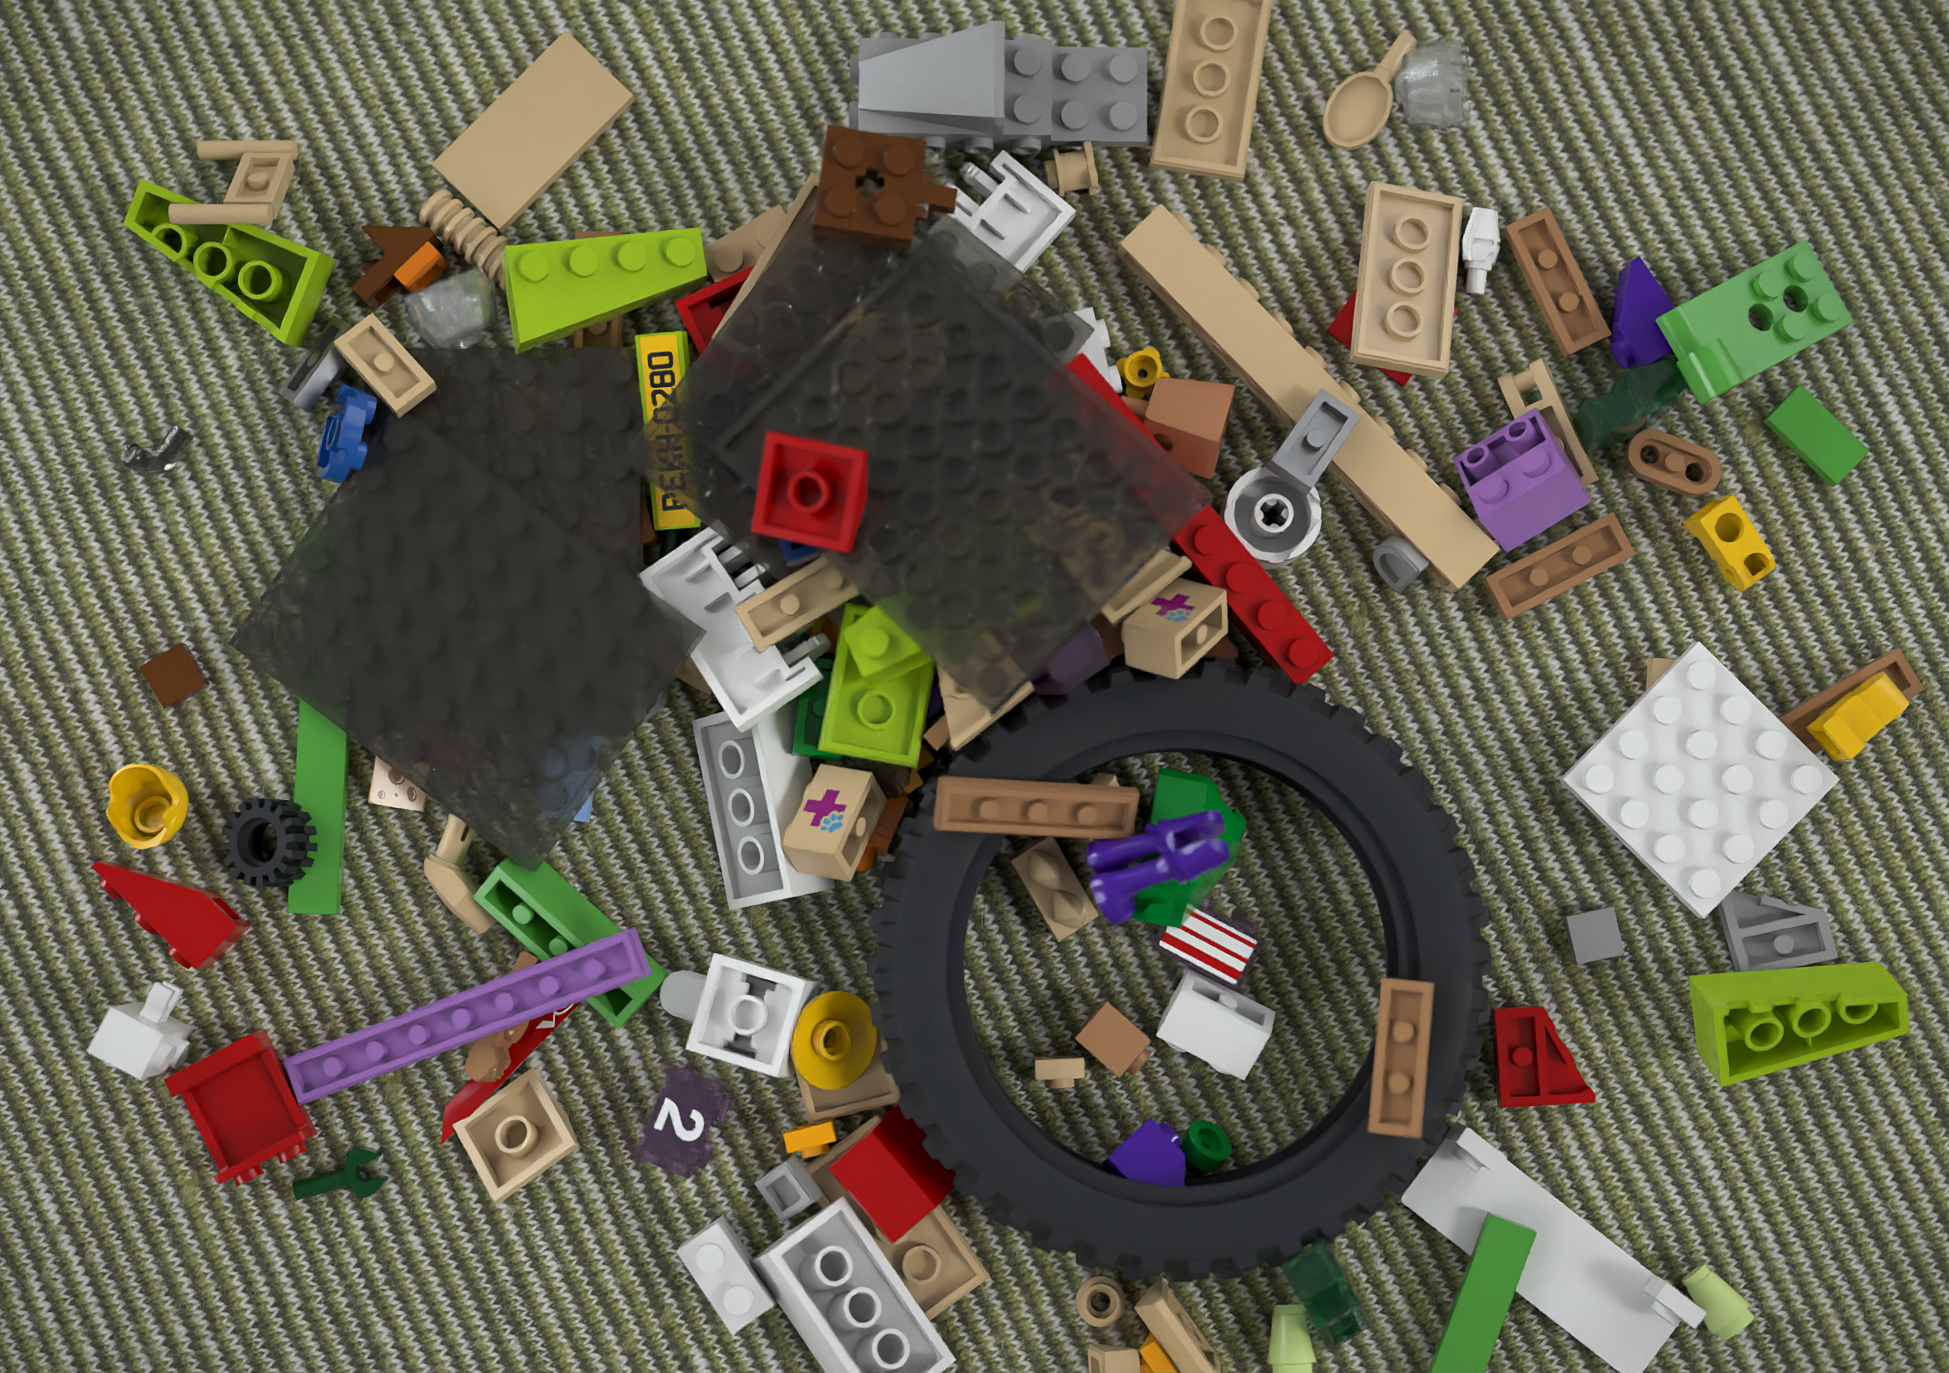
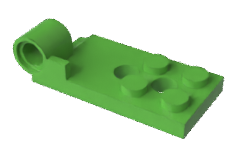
(1720, 345)

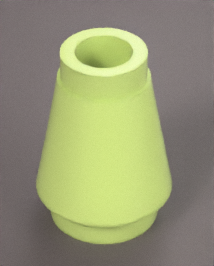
(1724, 1307)
(1290, 1341)

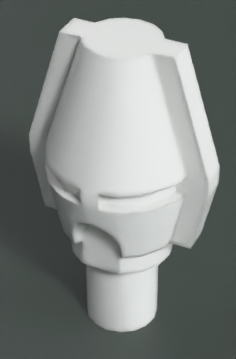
(1480, 248)

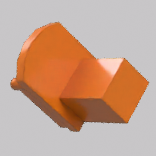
(884, 832)

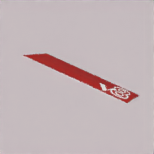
(476, 1093)

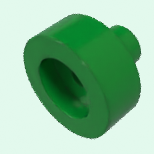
(1205, 1146)

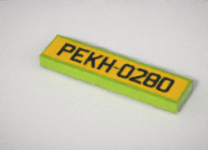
(661, 366)

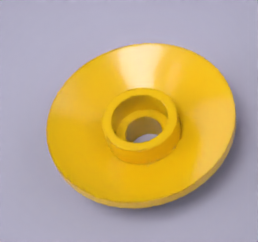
(849, 1041)

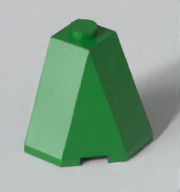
(1177, 796)

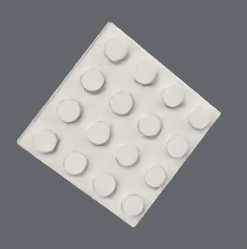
(1699, 780)

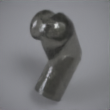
(157, 458)

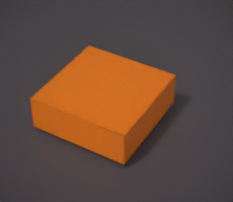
(421, 268)

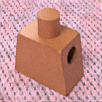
(1187, 420)

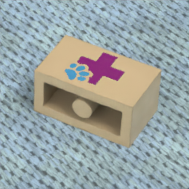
(1175, 628)
(834, 822)

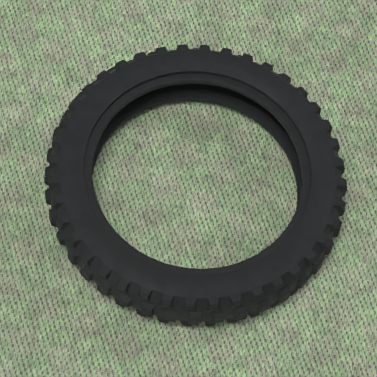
(1235, 1215)

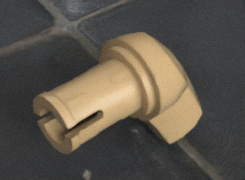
(452, 880)

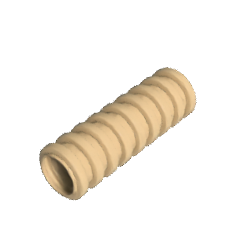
(466, 233)

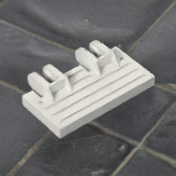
(1018, 214)
(704, 590)

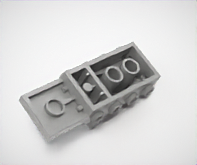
(998, 93)

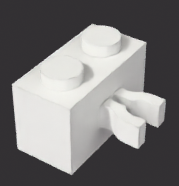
(143, 1036)

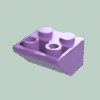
(1521, 480)

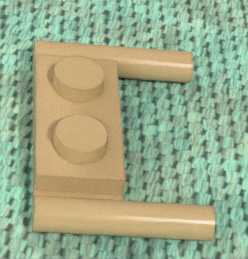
(255, 188)

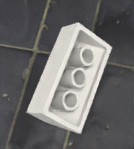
(751, 799)
(849, 1298)

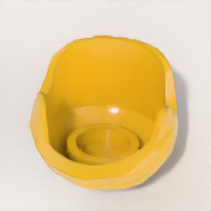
(146, 804)

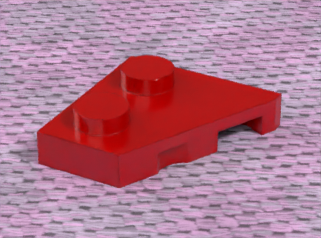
(1533, 1061)

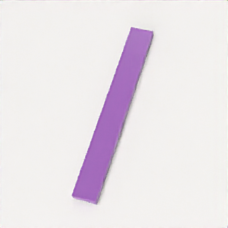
(468, 1016)

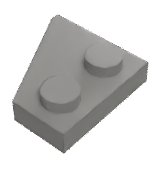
(1774, 934)

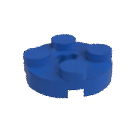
(340, 441)

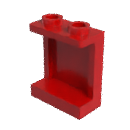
(244, 1107)

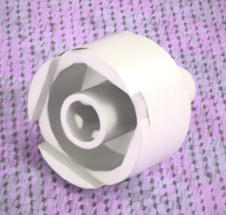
(1298, 517)

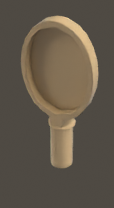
(1364, 100)

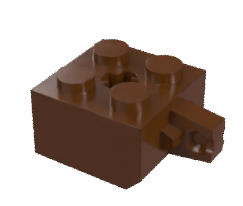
(891, 213)

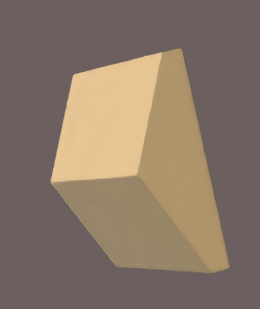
(516, 1135)
(1176, 1331)

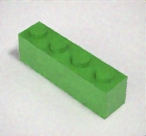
(556, 919)

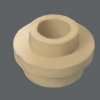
(1104, 1316)

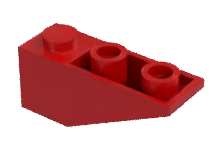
(189, 917)

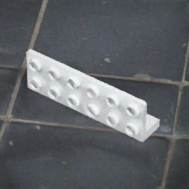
(1571, 1268)

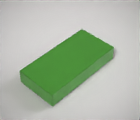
(1816, 436)

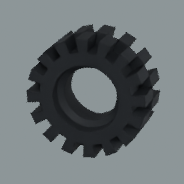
(246, 836)

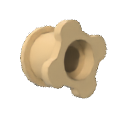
(1072, 171)

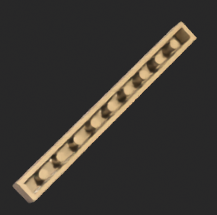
(1288, 378)

